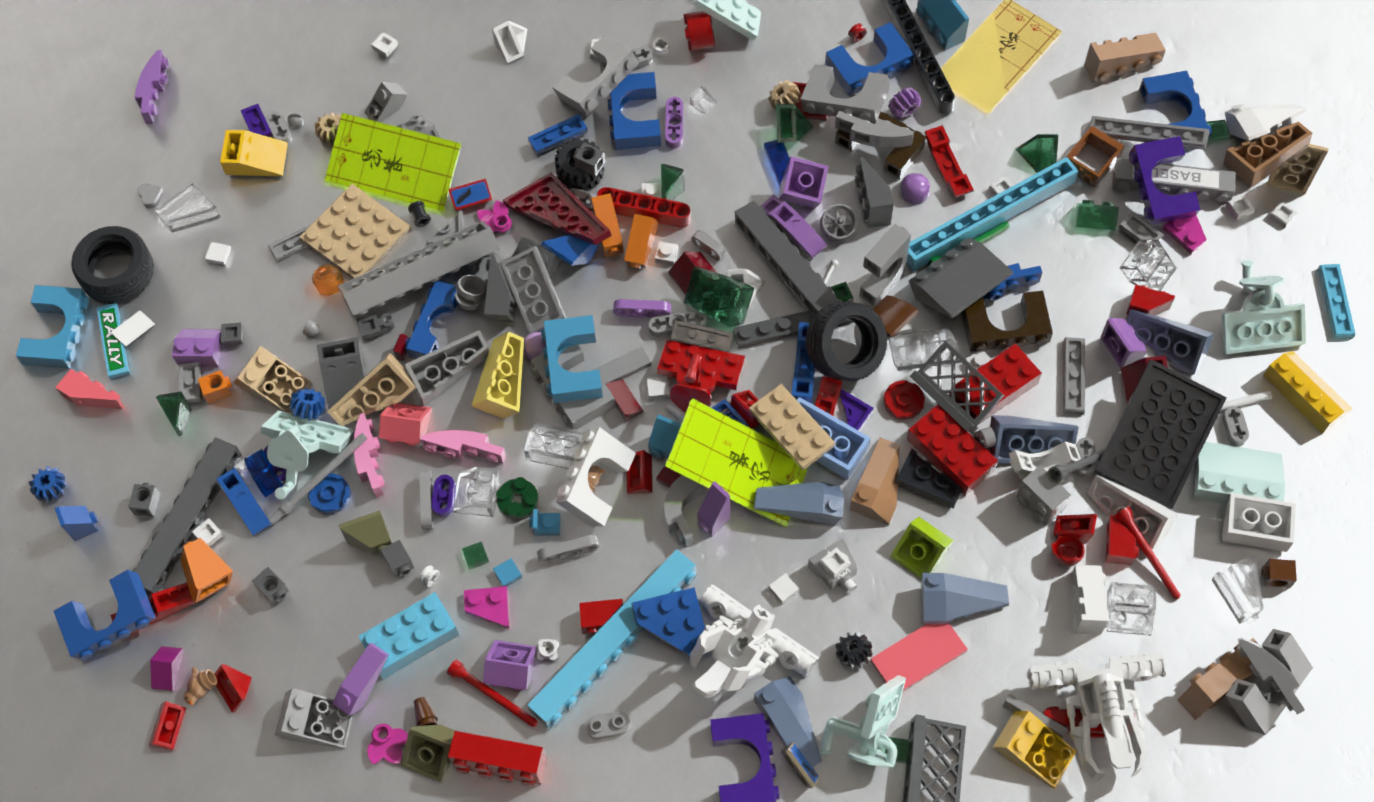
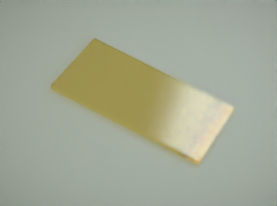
(999, 54)

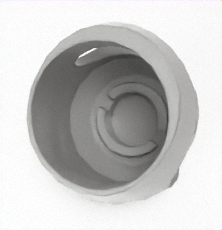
(470, 292)

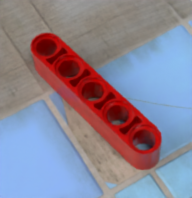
(653, 204)

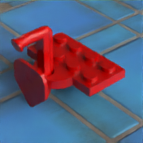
(698, 372)

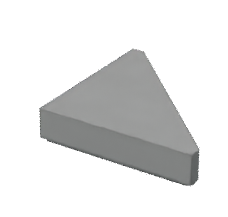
(449, 228)

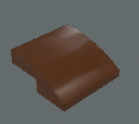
(894, 314)

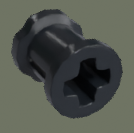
(418, 211)

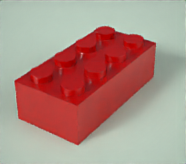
(1009, 372)
(951, 449)
(497, 758)

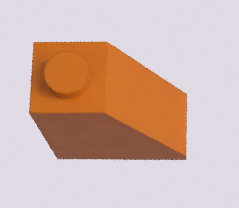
(605, 212)
(640, 240)
(203, 570)

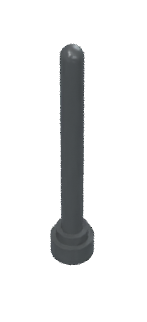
(1059, 473)

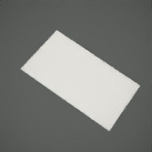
(132, 328)

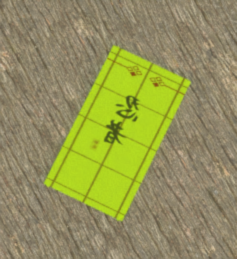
(393, 161)
(733, 455)

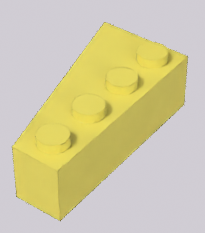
(501, 377)

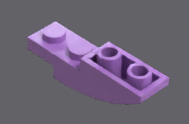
(149, 84)
(794, 226)

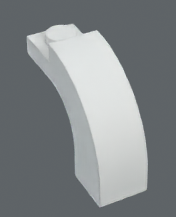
(1059, 455)

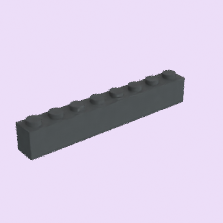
(784, 258)
(186, 515)

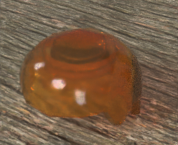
(326, 279)

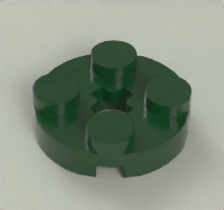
(516, 510)

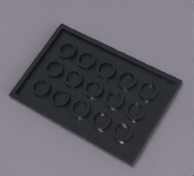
(1160, 434)

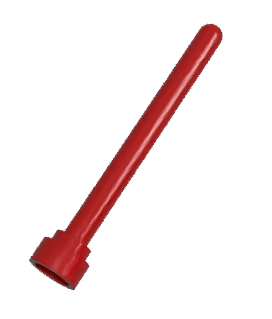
(1125, 517)
(458, 671)

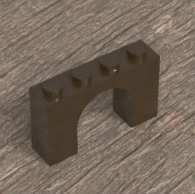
(900, 157)
(985, 336)

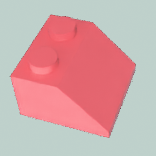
(404, 423)

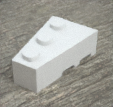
(1089, 600)

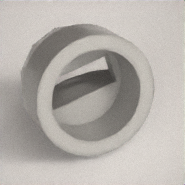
(295, 120)
(311, 328)

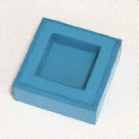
(507, 572)

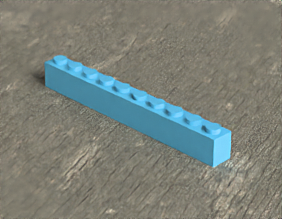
(991, 213)
(607, 643)

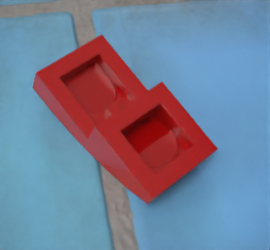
(828, 394)

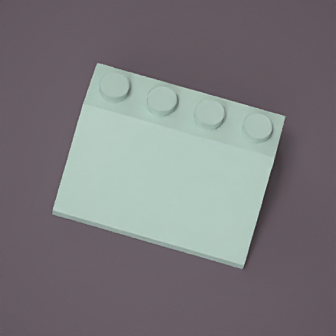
(1237, 470)

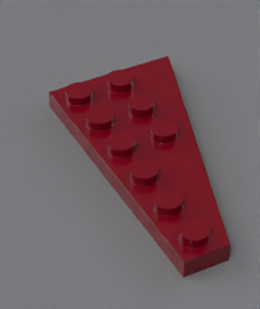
(558, 207)

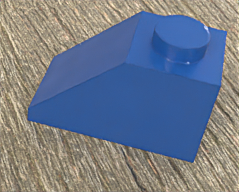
(77, 521)

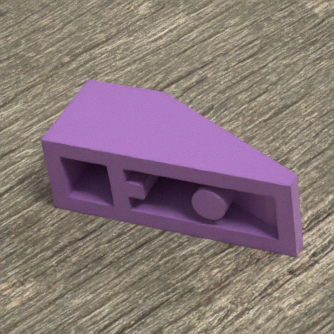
(714, 510)
(360, 680)

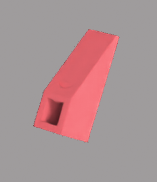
(83, 392)

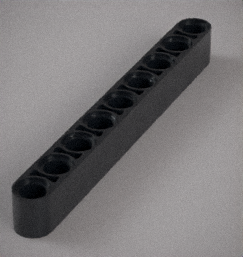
(914, 38)

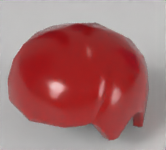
(1068, 550)

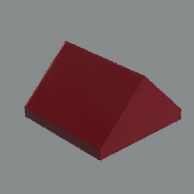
(683, 268)

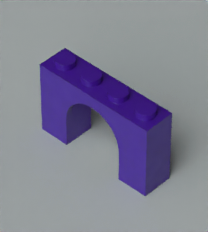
(1159, 206)
(751, 732)

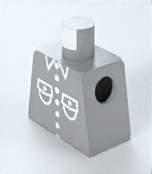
(844, 578)

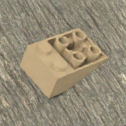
(270, 379)

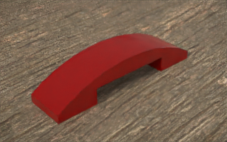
(946, 162)

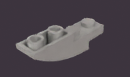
(880, 134)
(1267, 665)

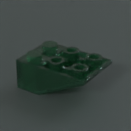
(719, 296)

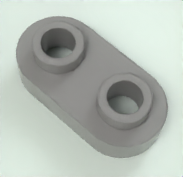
(608, 726)

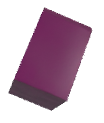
(165, 668)

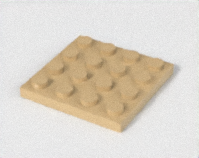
(355, 232)

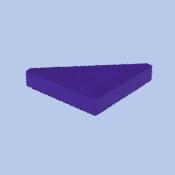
(855, 410)

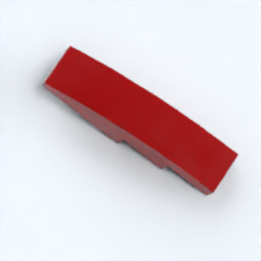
(168, 602)

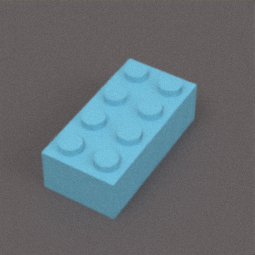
(411, 633)

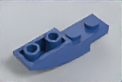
(1020, 277)

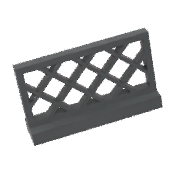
(949, 402)
(916, 756)

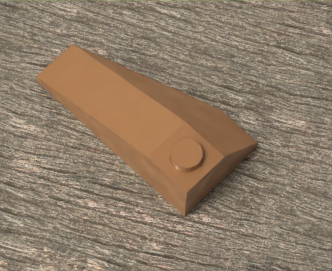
(877, 489)

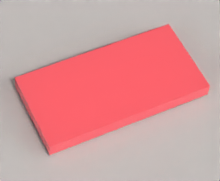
(919, 654)

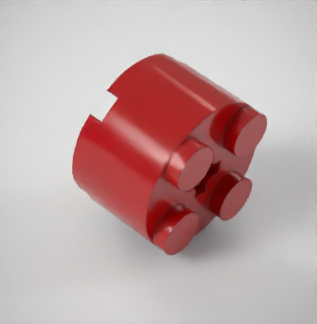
(699, 30)

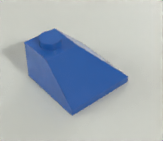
(571, 249)

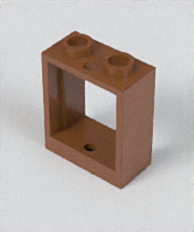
(1102, 143)

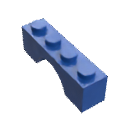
(440, 301)
(804, 369)

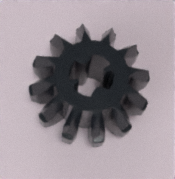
(850, 657)

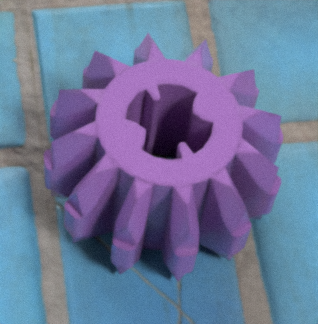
(904, 103)

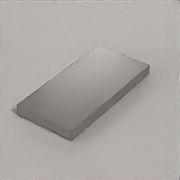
(532, 289)

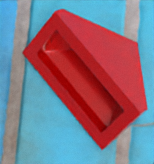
(232, 685)

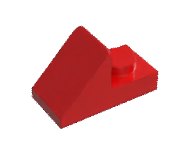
(1076, 525)

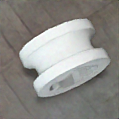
(661, 40)
(429, 576)

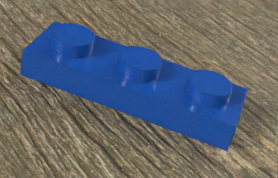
(557, 134)

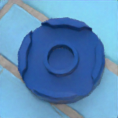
(330, 495)

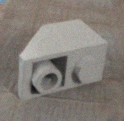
(385, 101)

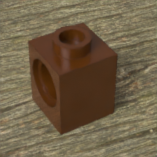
(1279, 573)

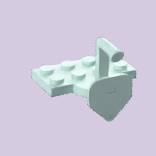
(733, 13)
(1264, 317)
(296, 439)
(881, 711)

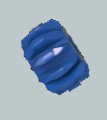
(307, 404)
(55, 482)

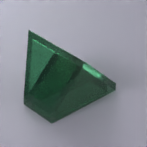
(790, 123)
(1040, 151)
(672, 181)
(176, 410)

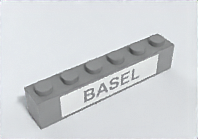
(1178, 180)

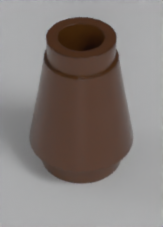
(423, 713)

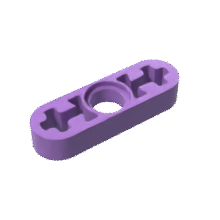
(677, 128)
(641, 308)

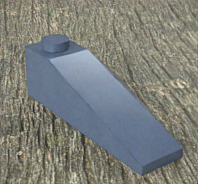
(1028, 435)
(788, 716)

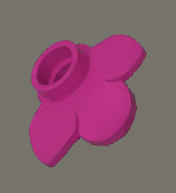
(495, 217)
(389, 747)

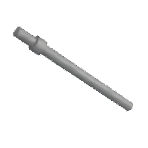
(287, 506)

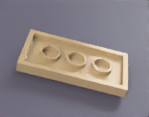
(792, 427)

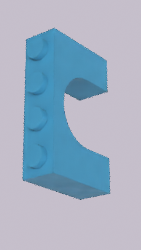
(58, 350)
(564, 384)

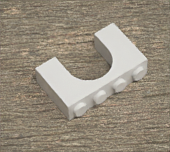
(575, 492)

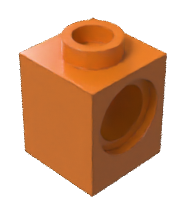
(215, 394)

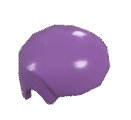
(915, 188)

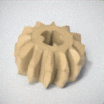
(784, 93)
(327, 127)

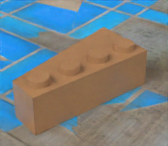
(1260, 157)

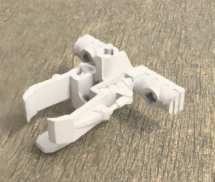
(740, 643)
(1105, 701)

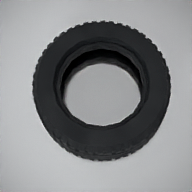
(104, 242)
(872, 341)

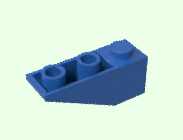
(244, 501)

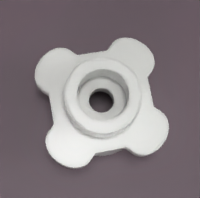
(552, 645)

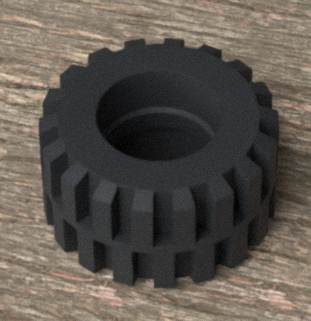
(573, 176)

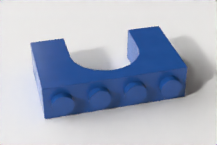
(853, 75)
(1179, 89)
(630, 133)
(132, 614)

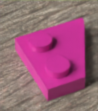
(1186, 233)
(489, 604)

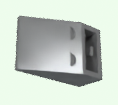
(312, 720)

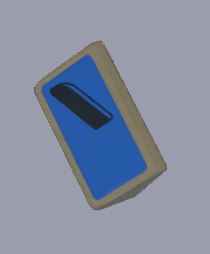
(800, 765)

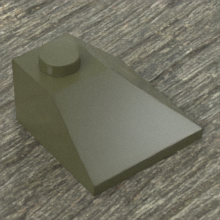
(367, 533)
(428, 750)

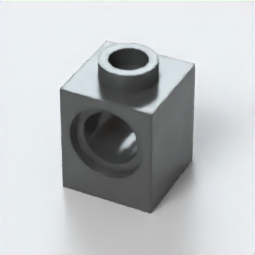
(590, 166)
(146, 507)
(397, 559)
(267, 578)

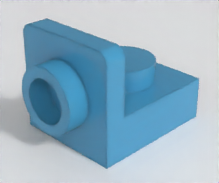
(545, 523)

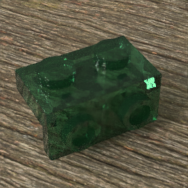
(1097, 216)

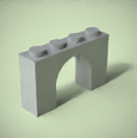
(590, 94)
(864, 105)
(886, 264)
(576, 412)
(1259, 710)

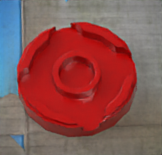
(904, 400)

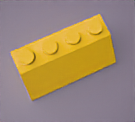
(1307, 391)

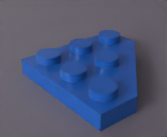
(672, 618)

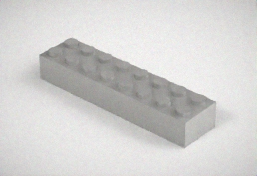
(418, 268)

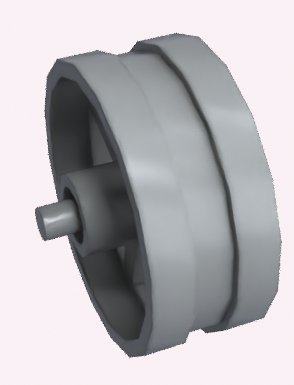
(838, 222)

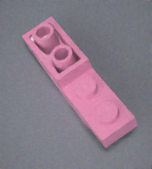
(456, 442)
(366, 455)

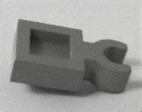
(371, 326)

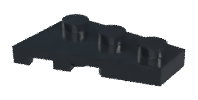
(925, 480)

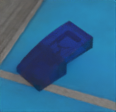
(262, 472)

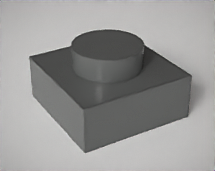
(231, 333)

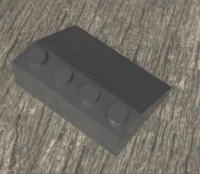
(959, 278)

